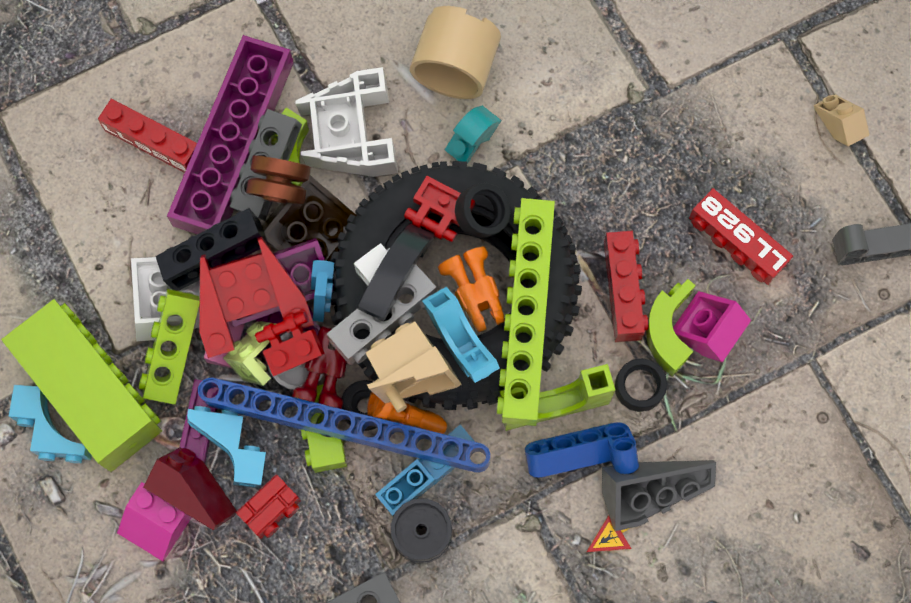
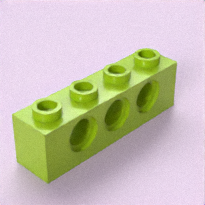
(166, 388)

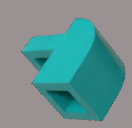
(471, 131)

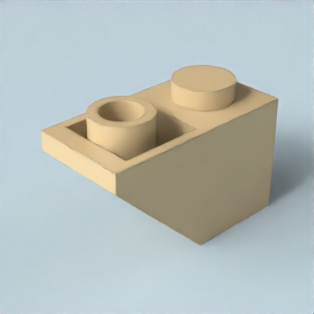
(843, 119)

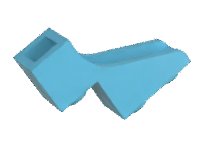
(225, 431)

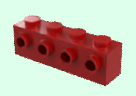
(623, 284)

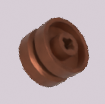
(278, 185)

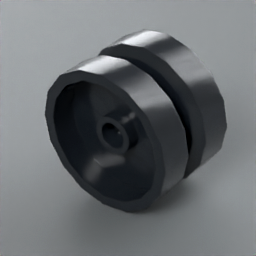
(426, 547)

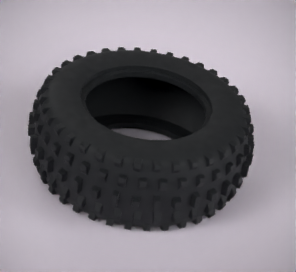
(383, 221)

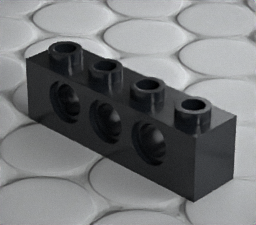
(220, 243)

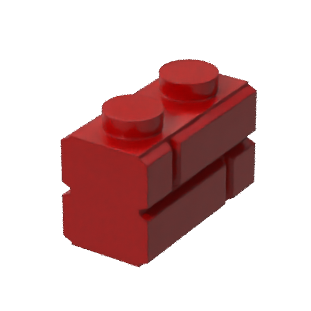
(269, 507)

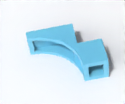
(31, 407)

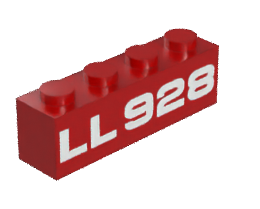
(147, 135)
(740, 237)

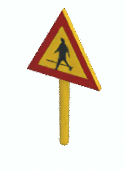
(608, 539)

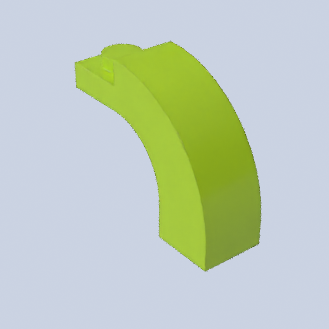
(661, 338)

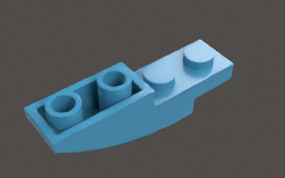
(418, 477)

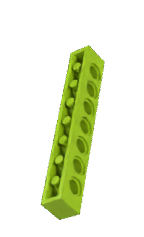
(541, 215)

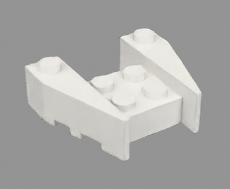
(341, 126)

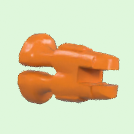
(477, 296)
(410, 416)

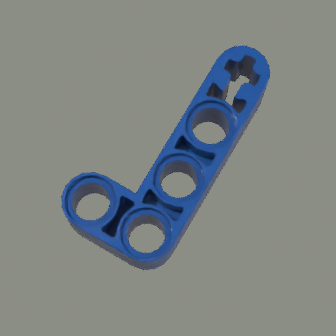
(583, 449)

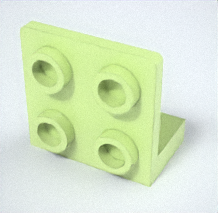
(243, 358)

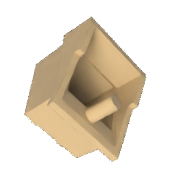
(408, 366)

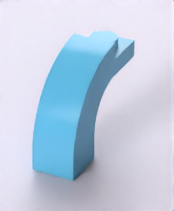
(459, 335)

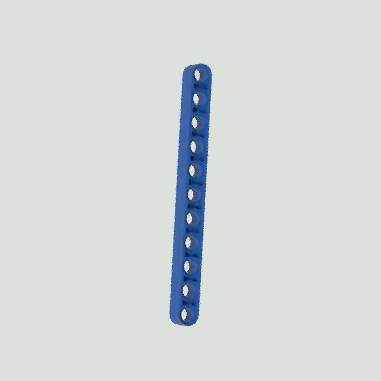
(333, 416)

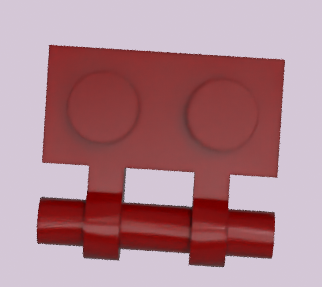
(440, 200)
(292, 352)

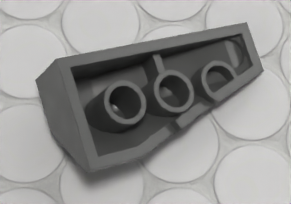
(653, 489)

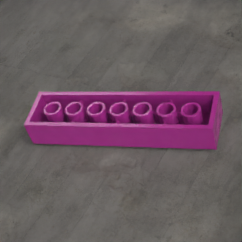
(248, 90)

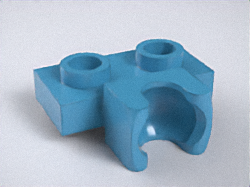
(322, 284)

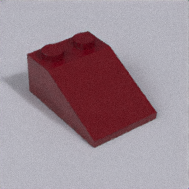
(190, 487)

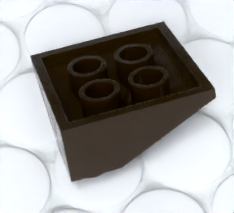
(319, 218)

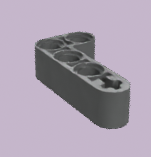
(857, 245)

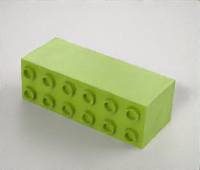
(83, 384)

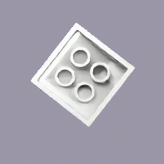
(147, 289)

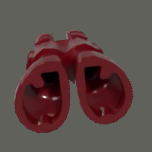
(330, 364)

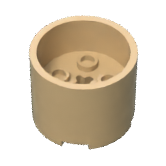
(455, 53)

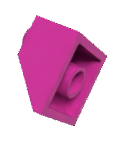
(711, 325)
(152, 523)

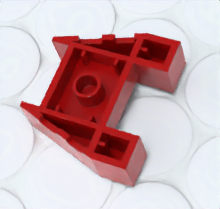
(243, 290)

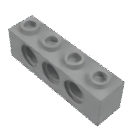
(354, 349)

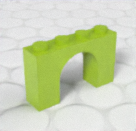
(589, 391)

